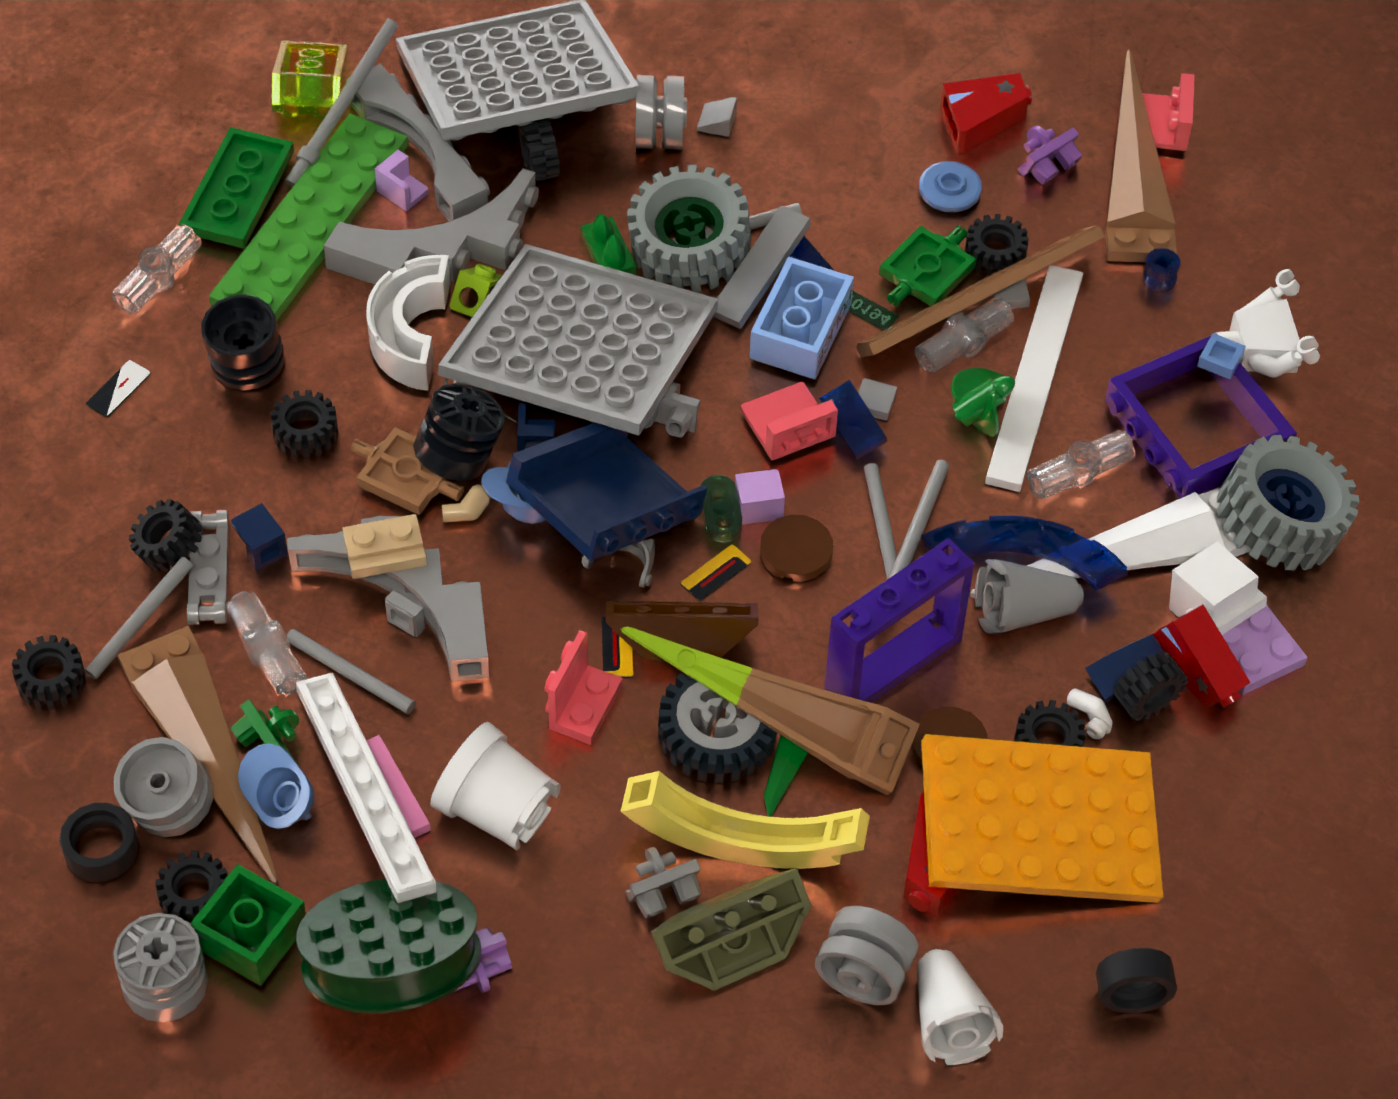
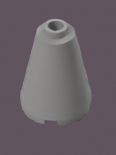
(1023, 595)

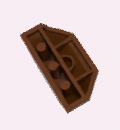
(698, 625)

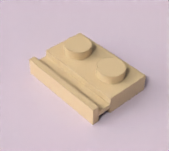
(384, 546)

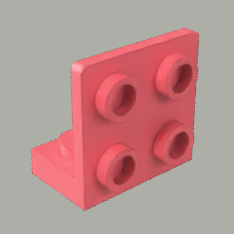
(1172, 115)
(790, 420)
(579, 693)

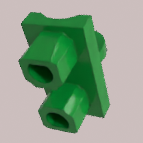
(256, 725)

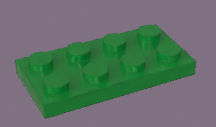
(237, 187)

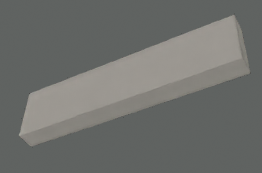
(761, 266)

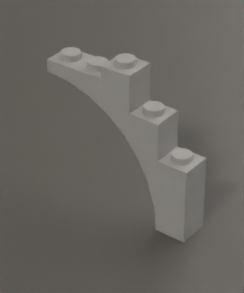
(484, 235)
(449, 610)

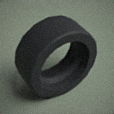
(91, 817)
(1136, 980)

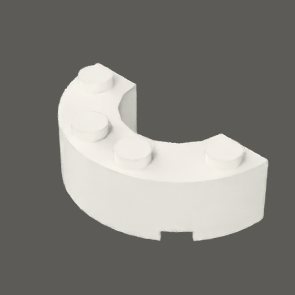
(393, 305)

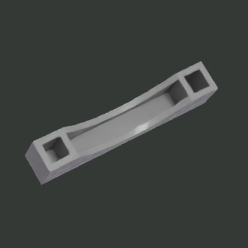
(386, 104)

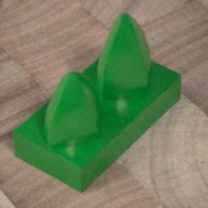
(607, 244)

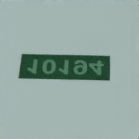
(872, 311)

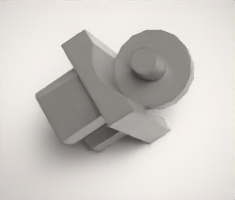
(676, 412)
(647, 891)

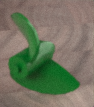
(977, 396)

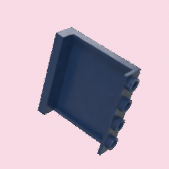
(601, 489)

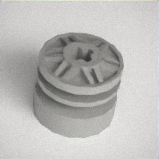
(164, 986)

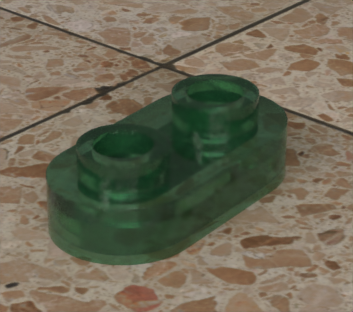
(721, 511)

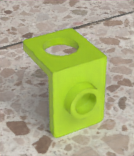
(478, 278)

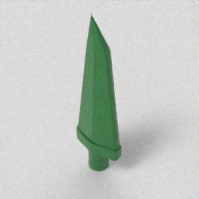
(784, 768)

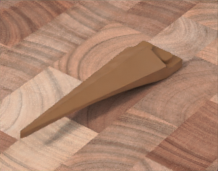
(1138, 201)
(181, 697)

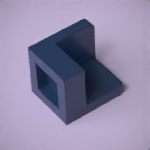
(533, 431)
(262, 536)

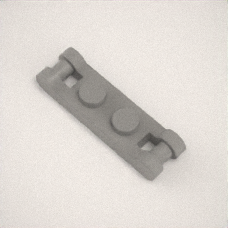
(210, 570)

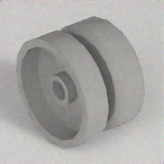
(660, 112)
(163, 787)
(866, 955)

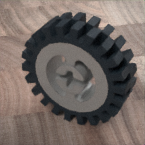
(736, 741)

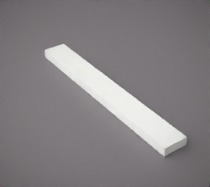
(1034, 379)
(366, 788)

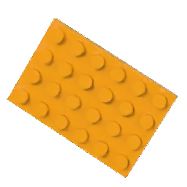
(1040, 819)

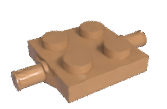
(398, 474)

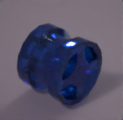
(1157, 278)

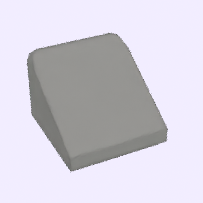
(718, 117)

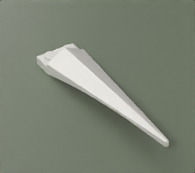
(1163, 535)

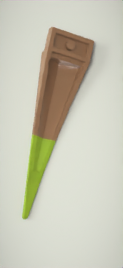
(841, 731)

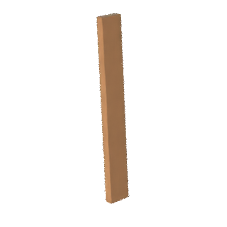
(979, 291)

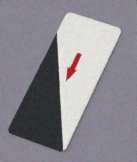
(117, 388)

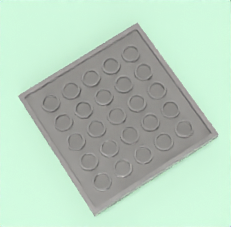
(516, 69)
(579, 339)

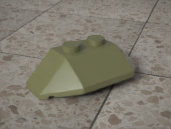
(735, 931)

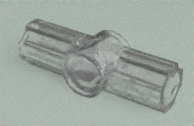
(156, 269)
(964, 335)
(1081, 464)
(265, 642)

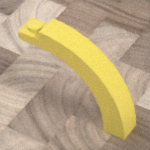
(740, 836)

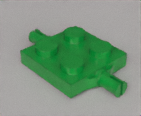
(927, 266)

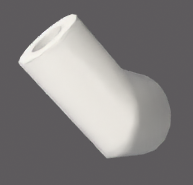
(1100, 720)

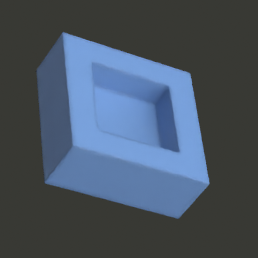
(1221, 356)

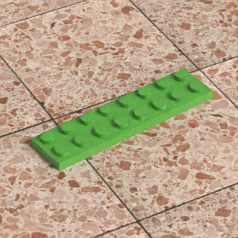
(295, 234)

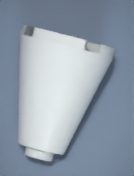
(953, 1011)

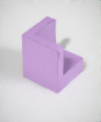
(396, 182)
(760, 496)

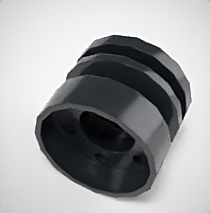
(243, 342)
(459, 432)

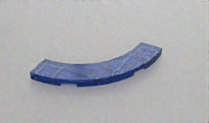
(1036, 538)

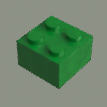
(249, 924)

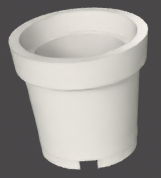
(494, 788)

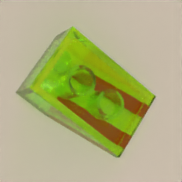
(307, 77)

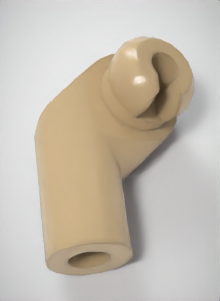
(469, 508)

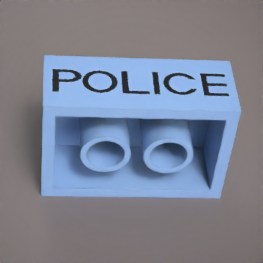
(801, 317)

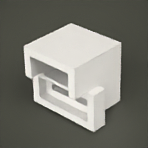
(1218, 583)

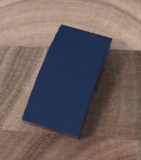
(1110, 668)

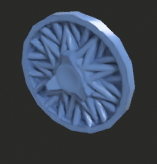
(950, 186)

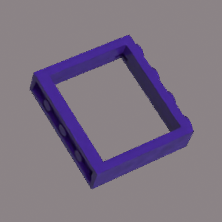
(1157, 448)
(938, 573)

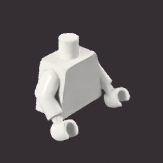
(1270, 332)

